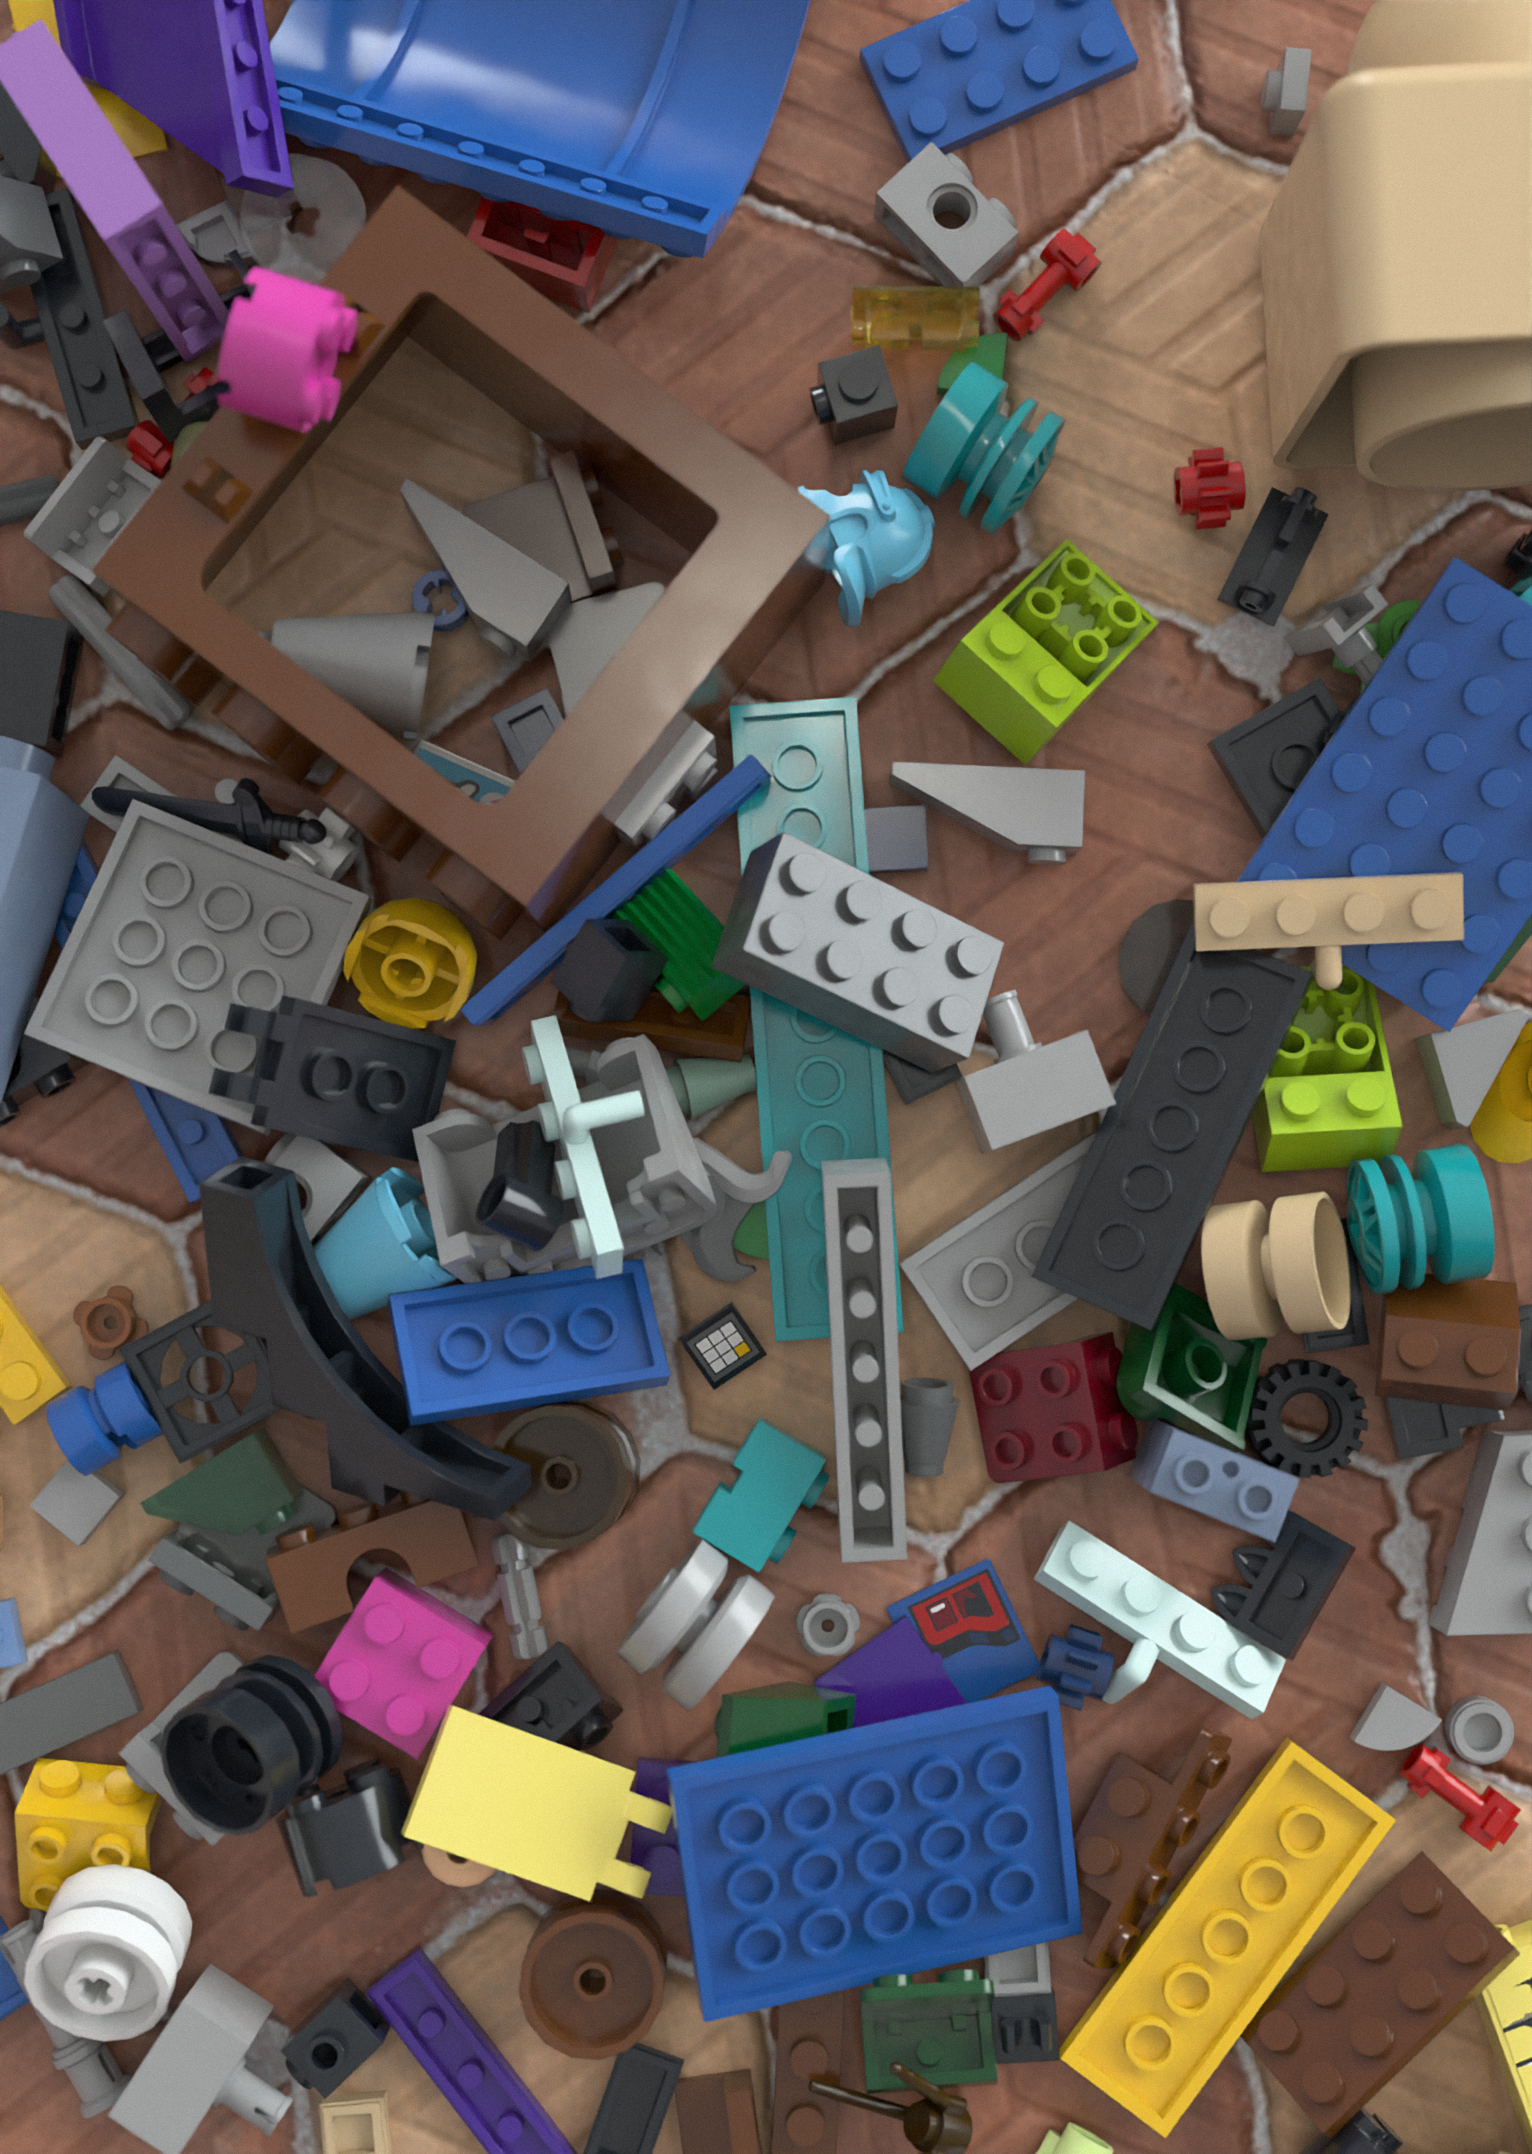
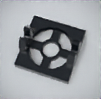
(185, 1436)

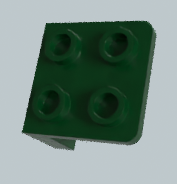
(930, 2028)

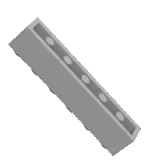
(864, 1359)

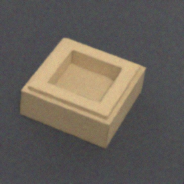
(356, 2123)

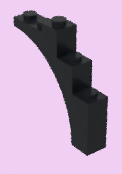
(320, 1367)

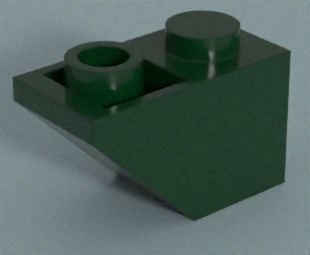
(780, 1715)

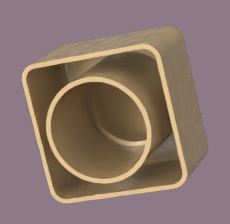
(1409, 257)

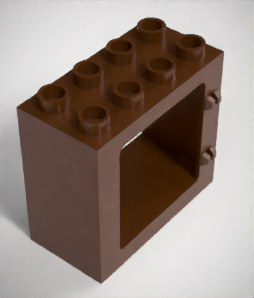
(750, 575)

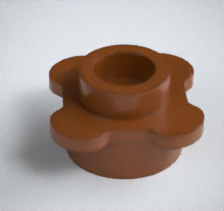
(92, 1319)

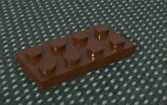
(1377, 1994)

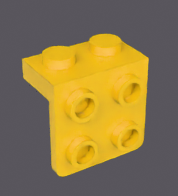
(76, 1820)

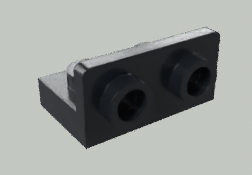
(557, 1702)

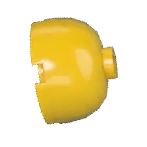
(412, 962)

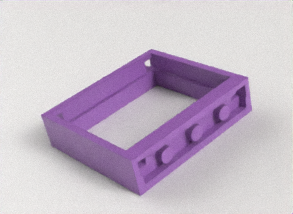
(112, 190)

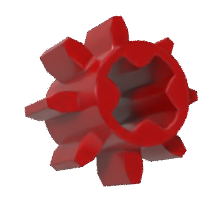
(1209, 488)

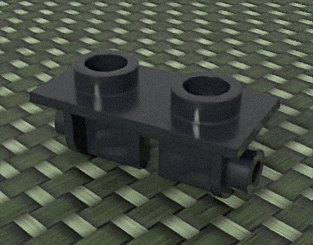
(1274, 554)

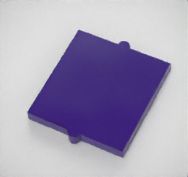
(893, 1677)

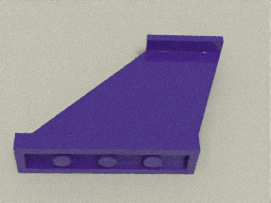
(193, 72)

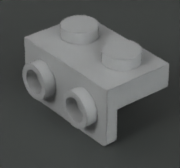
(90, 510)

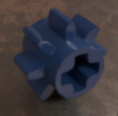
(1076, 1666)

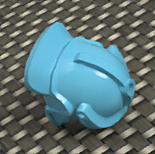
(874, 539)

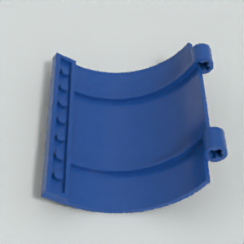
(566, 106)

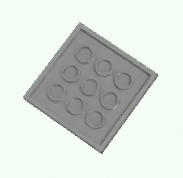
(175, 938)

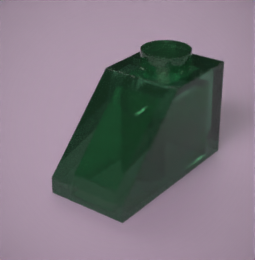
(232, 1490)

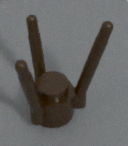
(932, 2125)

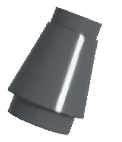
(926, 1424)

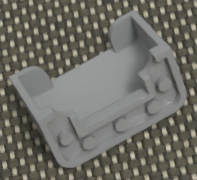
(645, 1163)

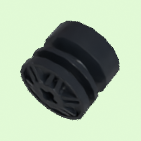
(251, 1745)

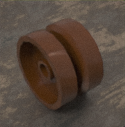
(587, 2013)

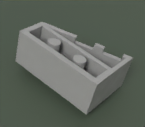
(1491, 1559)

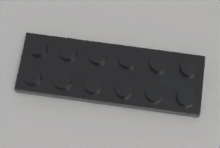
(1172, 1129)

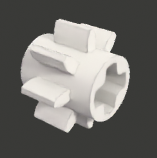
(332, 855)

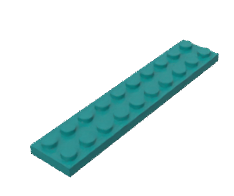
(815, 1082)

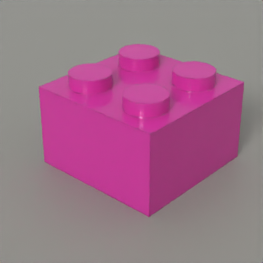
(401, 1661)

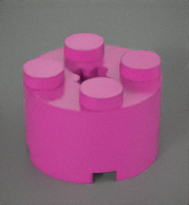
(285, 351)

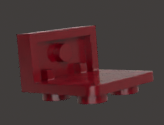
(1053, 1410)

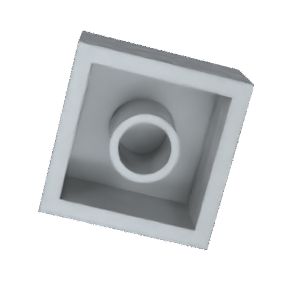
(1030, 1083)
(201, 2066)

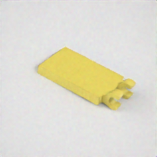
(530, 1807)

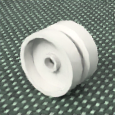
(108, 1953)

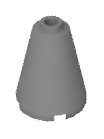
(365, 660)

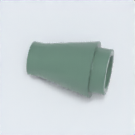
(709, 1082)

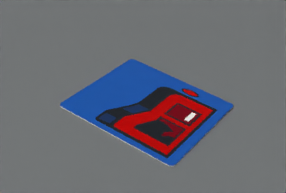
(973, 1629)

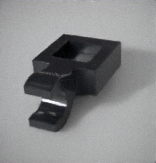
(1431, 1427)

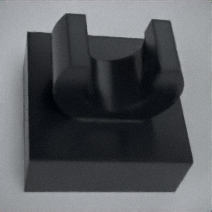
(1025, 2028)

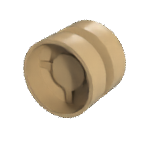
(1276, 1266)

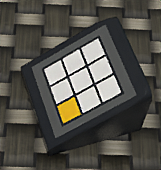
(722, 1345)

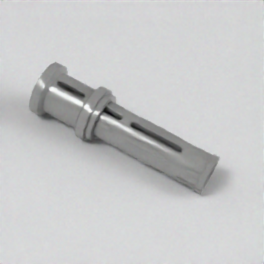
(83, 2059)

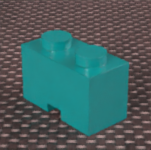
(755, 1512)

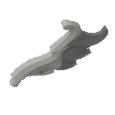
(733, 1191)

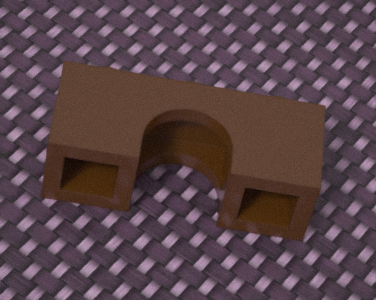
(314, 1566)

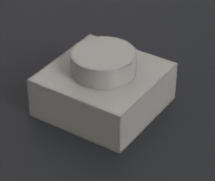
(1286, 91)

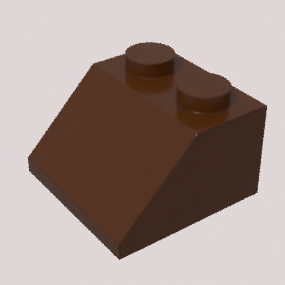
(1450, 1343)

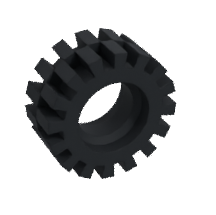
(1343, 1424)

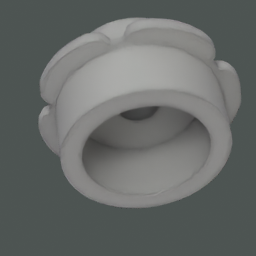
(831, 1642)

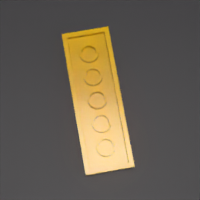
(1225, 1937)

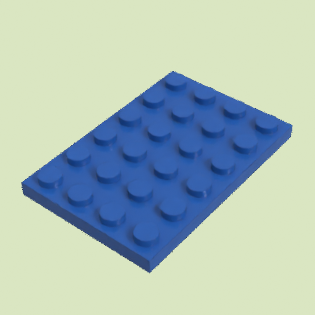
(1429, 782)
(875, 1852)

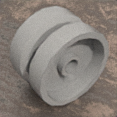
(701, 1628)

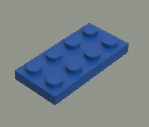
(992, 67)
(526, 1342)

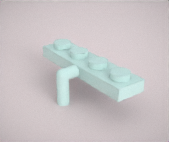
(569, 1123)
(1158, 1623)

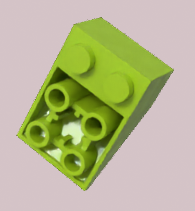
(1044, 651)
(1330, 1085)

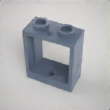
(1213, 1479)

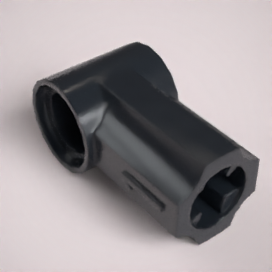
(519, 1195)

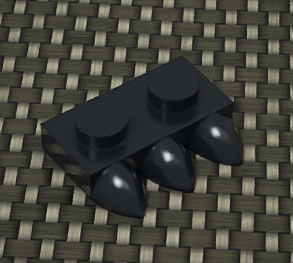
(1286, 1583)

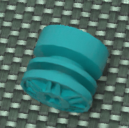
(983, 448)
(1431, 1217)

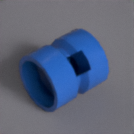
(99, 1421)

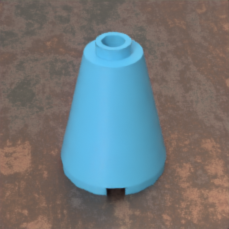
(381, 1246)

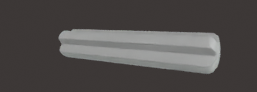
(91, 621)

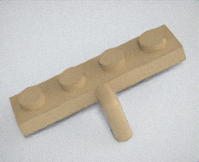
(1328, 915)

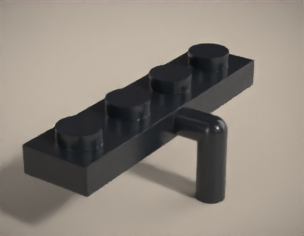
(77, 340)

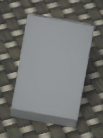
(1466, 1062)

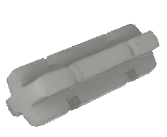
(519, 1596)

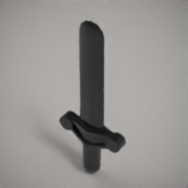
(248, 818)

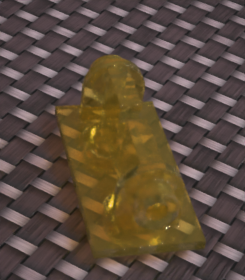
(934, 314)

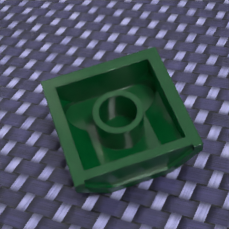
(1190, 1372)

